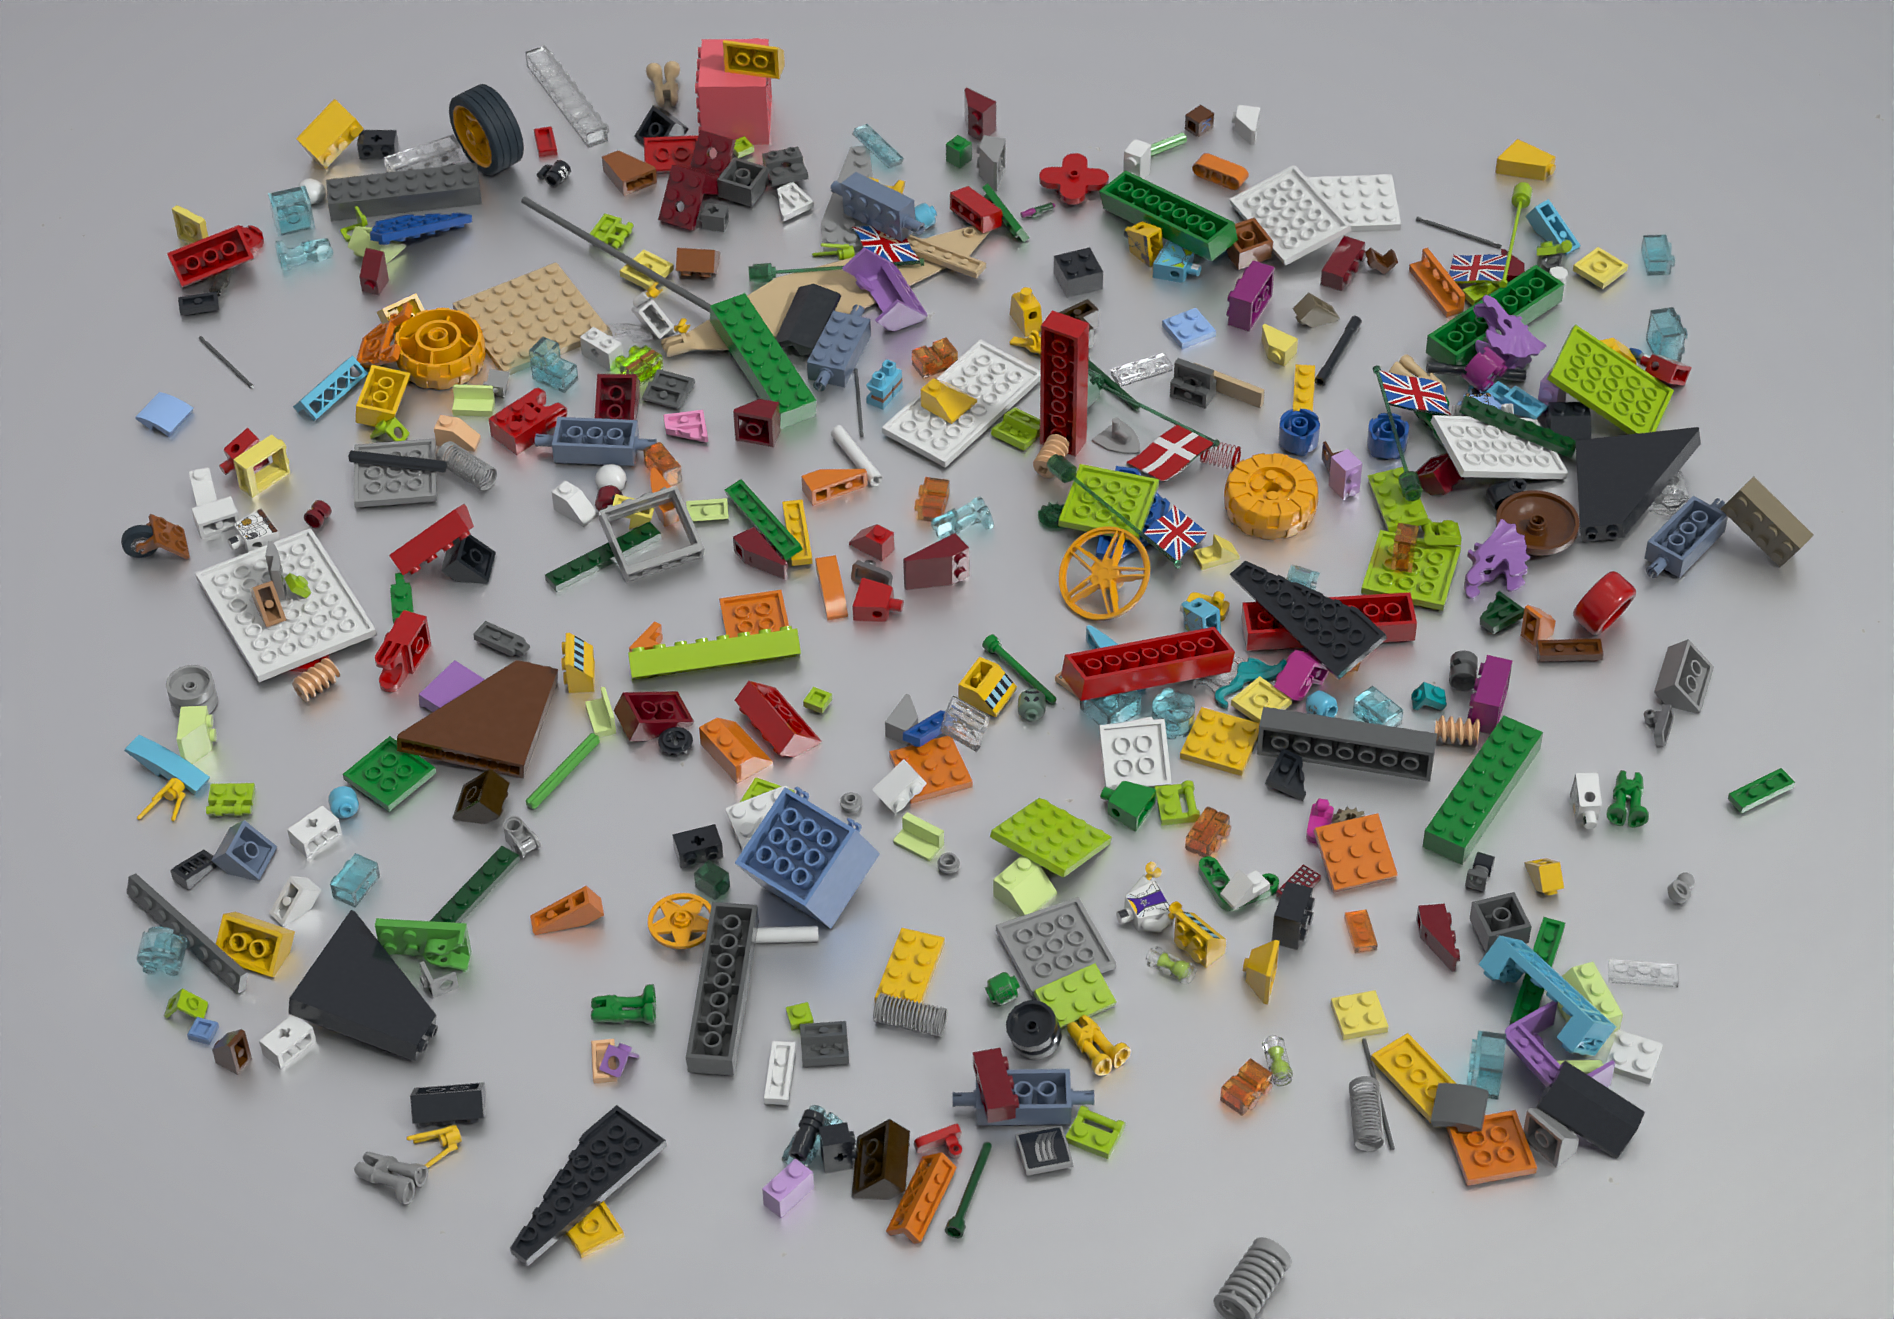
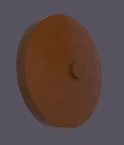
(1544, 520)

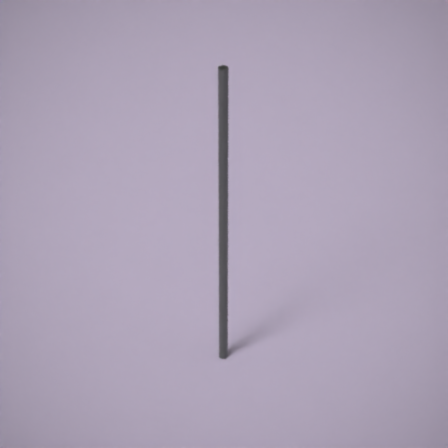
(617, 254)

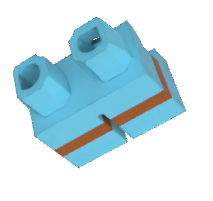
(884, 385)

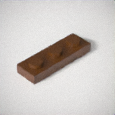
(1569, 650)

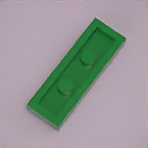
(1761, 790)

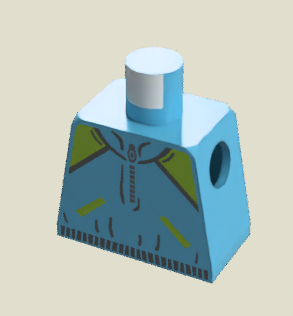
(1175, 263)
(1200, 615)

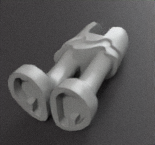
(378, 1170)

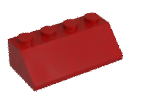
(210, 256)
(432, 540)
(776, 719)

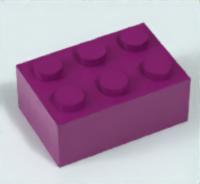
(1250, 295)
(1490, 693)

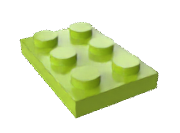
(1077, 995)

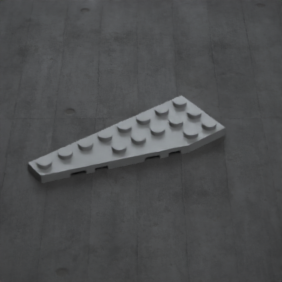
(836, 225)

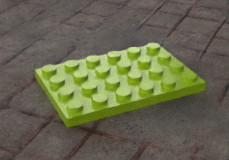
(1609, 383)

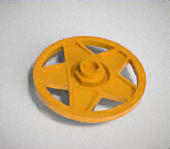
(679, 920)

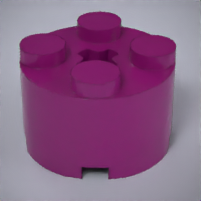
(1484, 370)

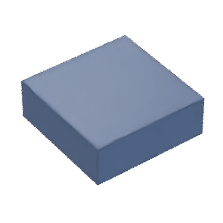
(203, 1030)

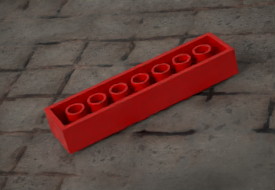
(1064, 380)
(1389, 612)
(1147, 663)

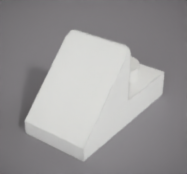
(1244, 888)

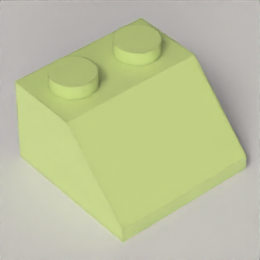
(361, 240)
(195, 733)
(1023, 886)

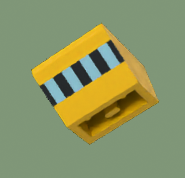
(579, 665)
(986, 687)
(1198, 938)

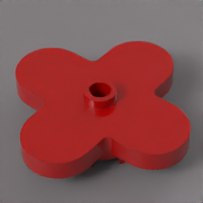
(1073, 178)

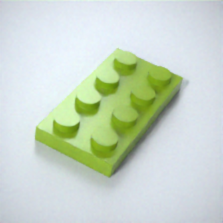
(1391, 502)

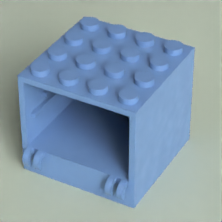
(808, 856)

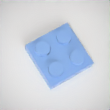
(1189, 328)

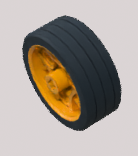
(486, 129)

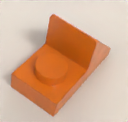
(649, 638)

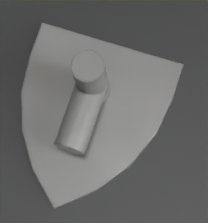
(1118, 438)

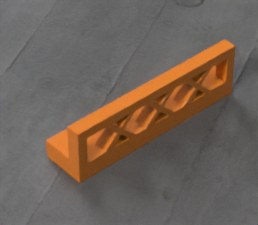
(1438, 284)
(924, 1198)

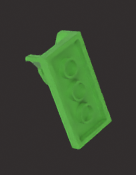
(426, 939)

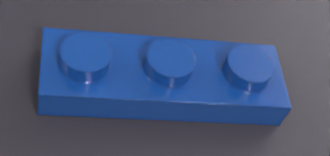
(925, 730)

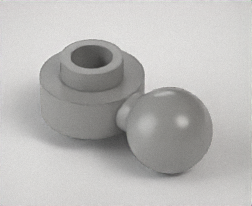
(1679, 889)

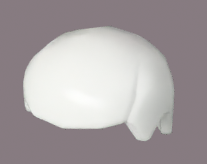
(315, 190)
(611, 475)

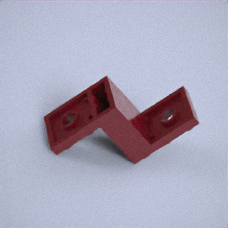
(691, 182)

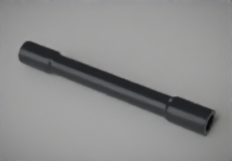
(1443, 368)
(1326, 371)

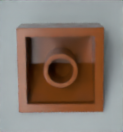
(1251, 245)
(697, 261)

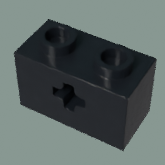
(377, 144)
(697, 846)
(837, 1147)

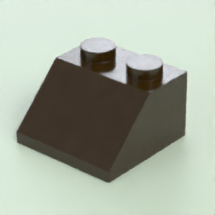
(482, 798)

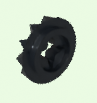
(683, 737)

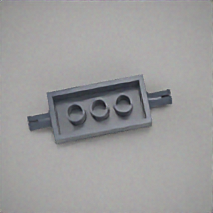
(878, 206)
(839, 348)
(594, 441)
(1685, 537)
(1042, 1094)

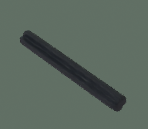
(397, 461)

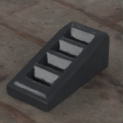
(188, 881)

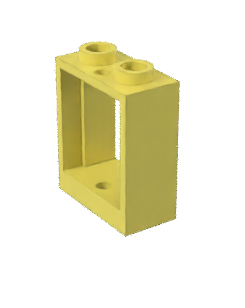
(279, 468)

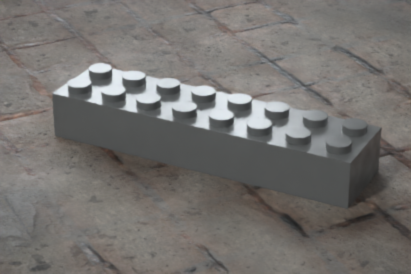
(404, 191)
(1347, 743)
(722, 989)

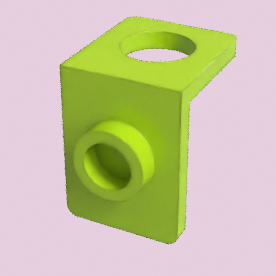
(361, 220)
(388, 428)
(187, 1003)

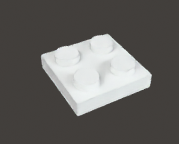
(1635, 1056)

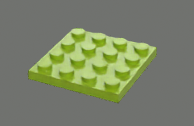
(1125, 492)
(1429, 578)
(1051, 837)

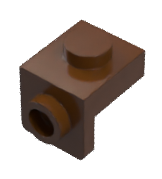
(1381, 262)

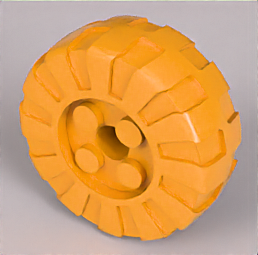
(440, 348)
(1271, 496)

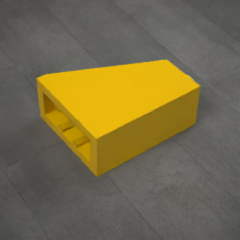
(1525, 161)

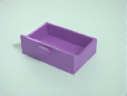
(448, 685)

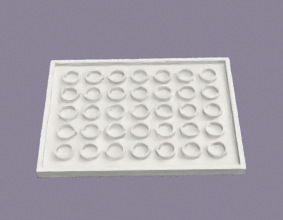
(313, 625)

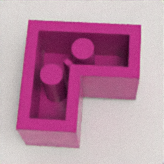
(1300, 674)

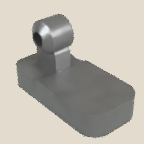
(870, 571)
(1663, 720)

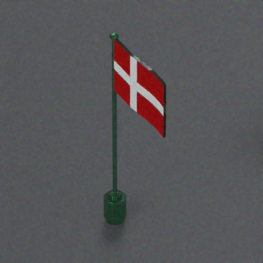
(1171, 450)

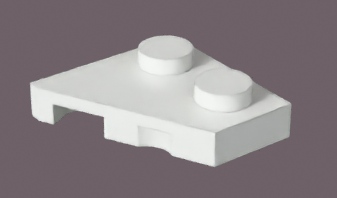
(793, 201)

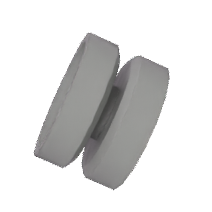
(191, 687)

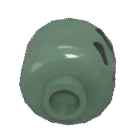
(1031, 704)

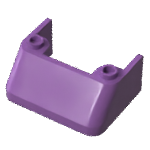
(888, 289)
(1526, 1043)

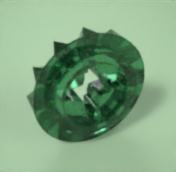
(1048, 519)

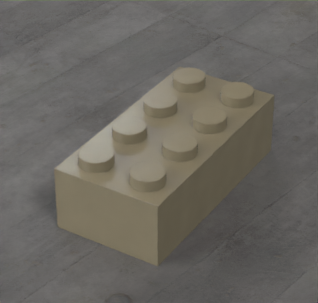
(1767, 522)

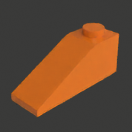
(831, 483)
(569, 912)

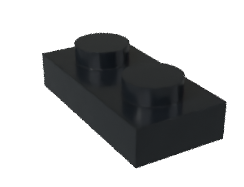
(198, 303)

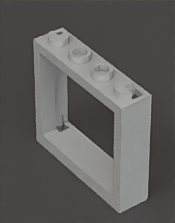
(662, 562)

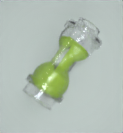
(1179, 969)
(1274, 1049)

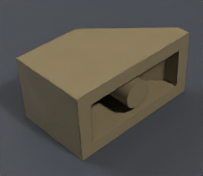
(1314, 311)

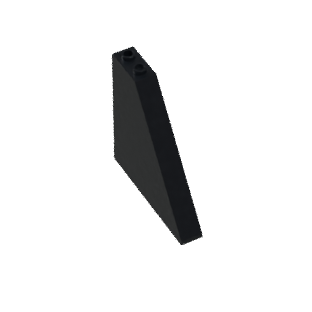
(1625, 476)
(364, 994)

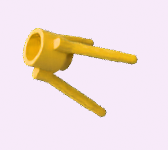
(170, 791)
(447, 1137)

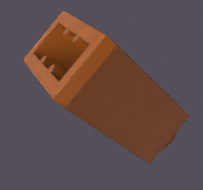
(628, 172)

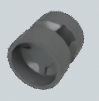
(1463, 670)

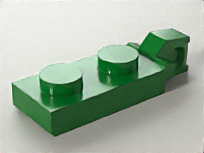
(400, 596)

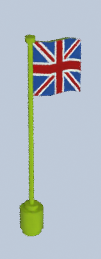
(1491, 267)

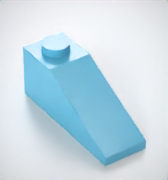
(1550, 225)

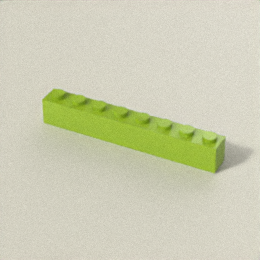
(714, 653)

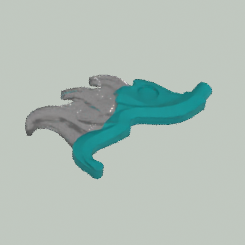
(1240, 673)

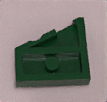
(1501, 613)

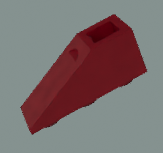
(757, 552)
(1435, 931)

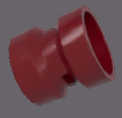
(315, 516)

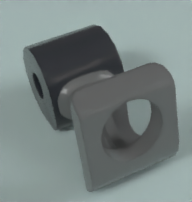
(1481, 871)

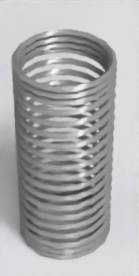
(480, 473)
(937, 1026)
(1364, 1095)

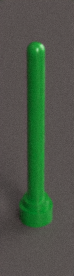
(993, 645)

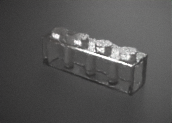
(432, 154)

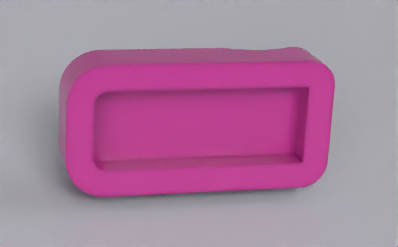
(1320, 815)

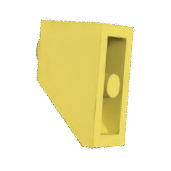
(1278, 345)

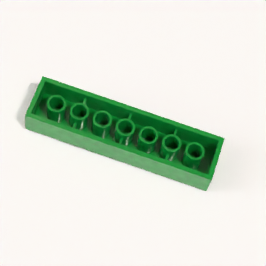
(1178, 218)
(1524, 296)
(762, 359)
(1482, 790)

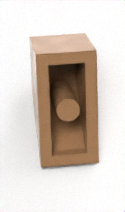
(268, 603)

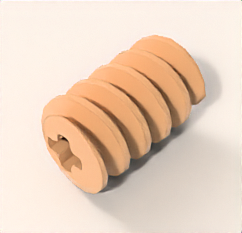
(1054, 445)
(314, 678)
(1457, 730)

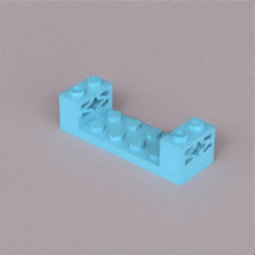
(1587, 1026)

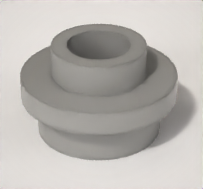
(851, 802)
(948, 858)

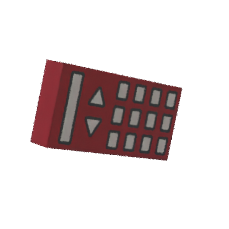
(1303, 876)

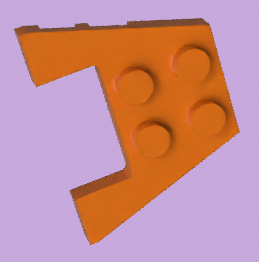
(376, 347)

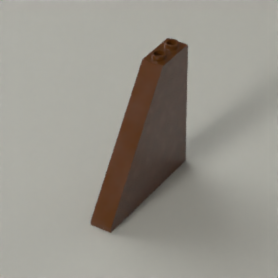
(490, 723)

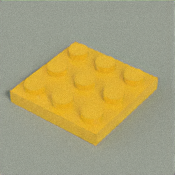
(1221, 741)

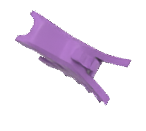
(1516, 340)
(1500, 553)

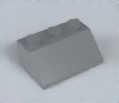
(1684, 677)

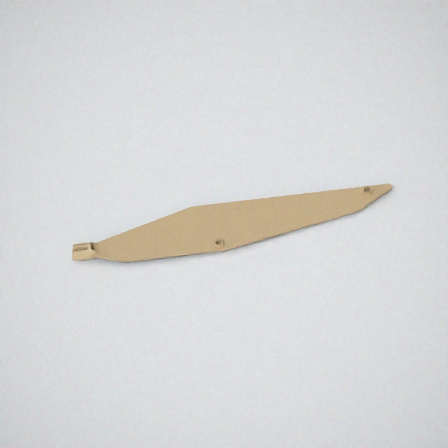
(775, 297)

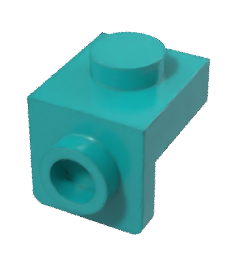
(1428, 695)

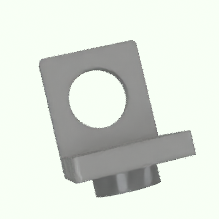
(498, 380)
(434, 985)

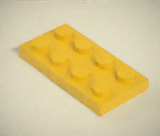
(911, 966)
(1412, 1072)

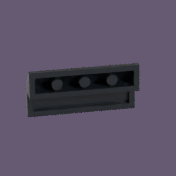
(807, 317)
(1591, 1109)

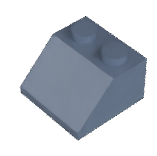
(244, 852)

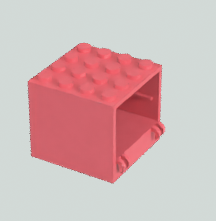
(731, 102)

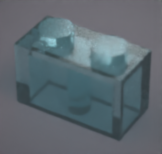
(1657, 255)
(1377, 708)
(355, 880)

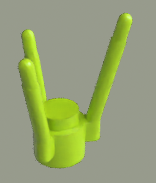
(844, 252)

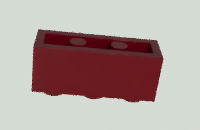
(1343, 263)
(995, 1085)

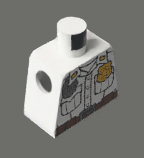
(254, 532)
(1586, 798)

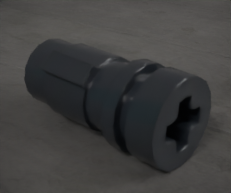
(806, 1135)

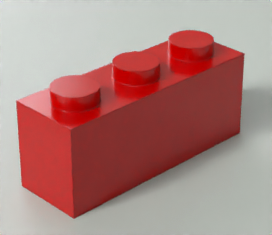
(975, 209)

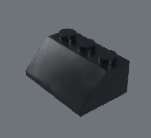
(448, 1104)

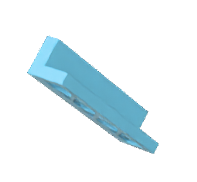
(324, 385)

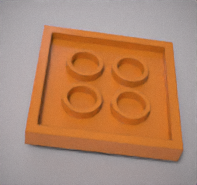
(753, 613)
(938, 765)
(1355, 852)
(1495, 1152)

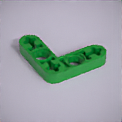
(1219, 874)

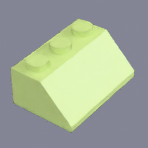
(1591, 986)

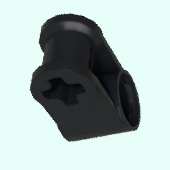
(1499, 492)

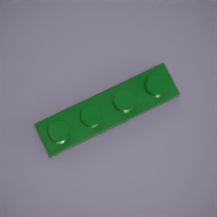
(1007, 218)

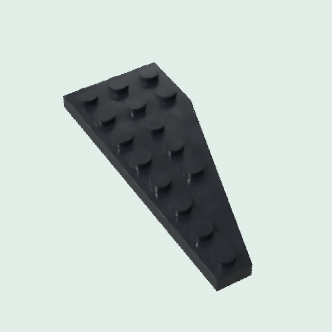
(1324, 626)
(598, 1166)

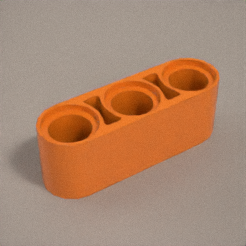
(1220, 171)

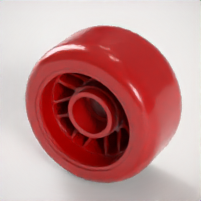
(1604, 603)

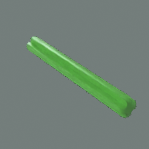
(562, 771)

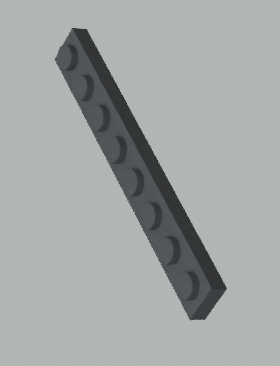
(198, 942)

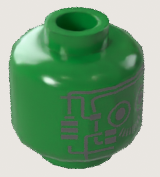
(1002, 988)

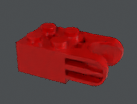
(521, 420)
(402, 650)

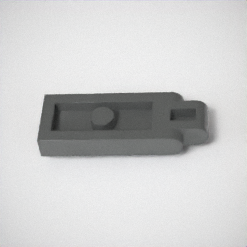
(501, 639)

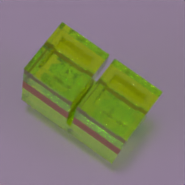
(640, 361)

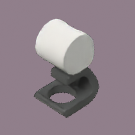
(1555, 269)

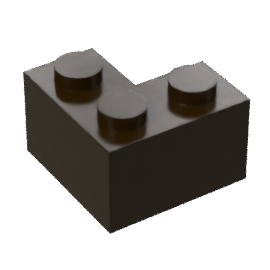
(1086, 312)

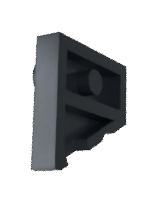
(1288, 775)

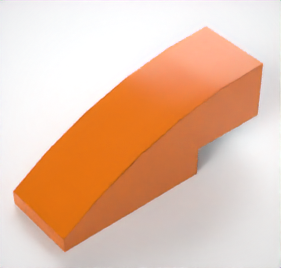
(665, 512)
(831, 587)

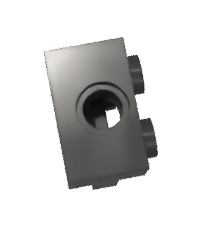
(785, 166)
(1193, 383)

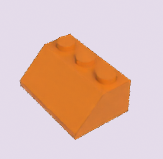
(733, 749)

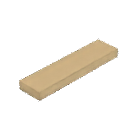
(1239, 389)

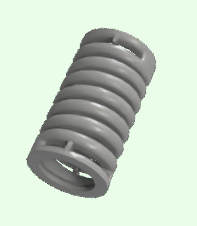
(1253, 1280)

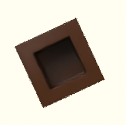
(1199, 120)

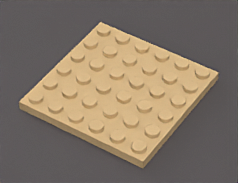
(527, 309)

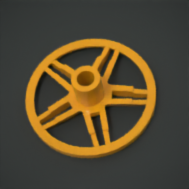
(1104, 574)

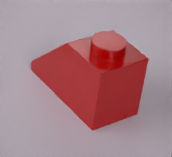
(875, 542)

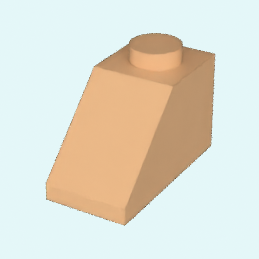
(457, 431)

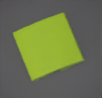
(1018, 429)

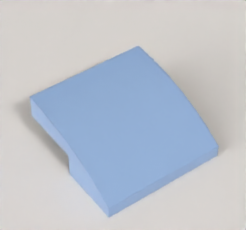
(164, 413)

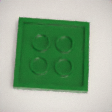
(389, 774)

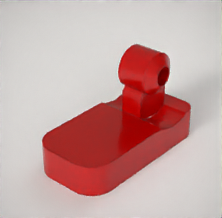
(947, 1135)

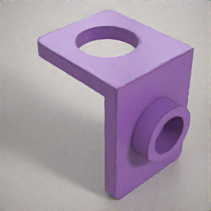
(622, 1052)

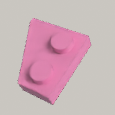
(687, 425)

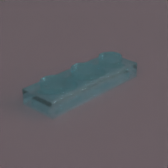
(878, 146)

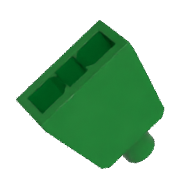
(1129, 803)

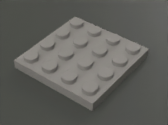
(392, 485)
(1054, 943)

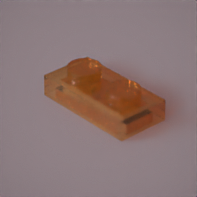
(1360, 931)

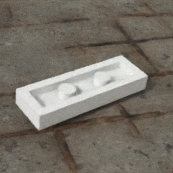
(779, 1073)

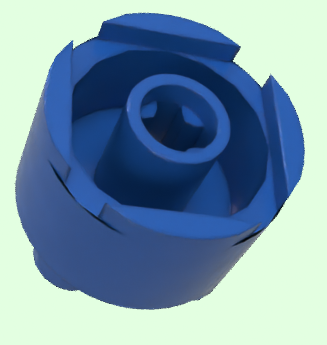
(1299, 431)
(1381, 438)

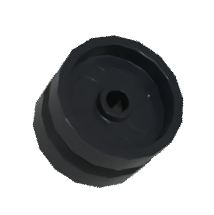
(1033, 1029)

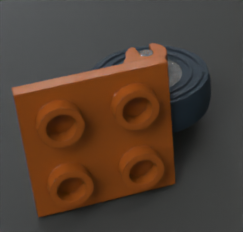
(144, 540)

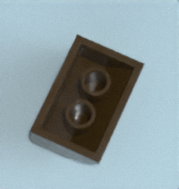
(881, 1162)

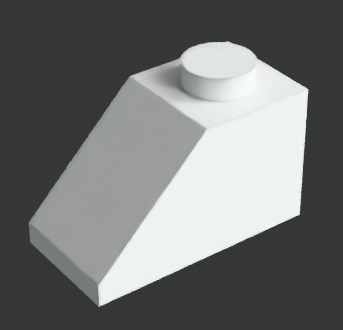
(1247, 122)
(202, 486)
(573, 504)
(294, 900)

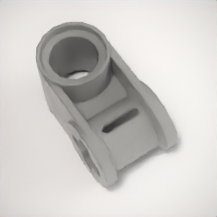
(520, 836)

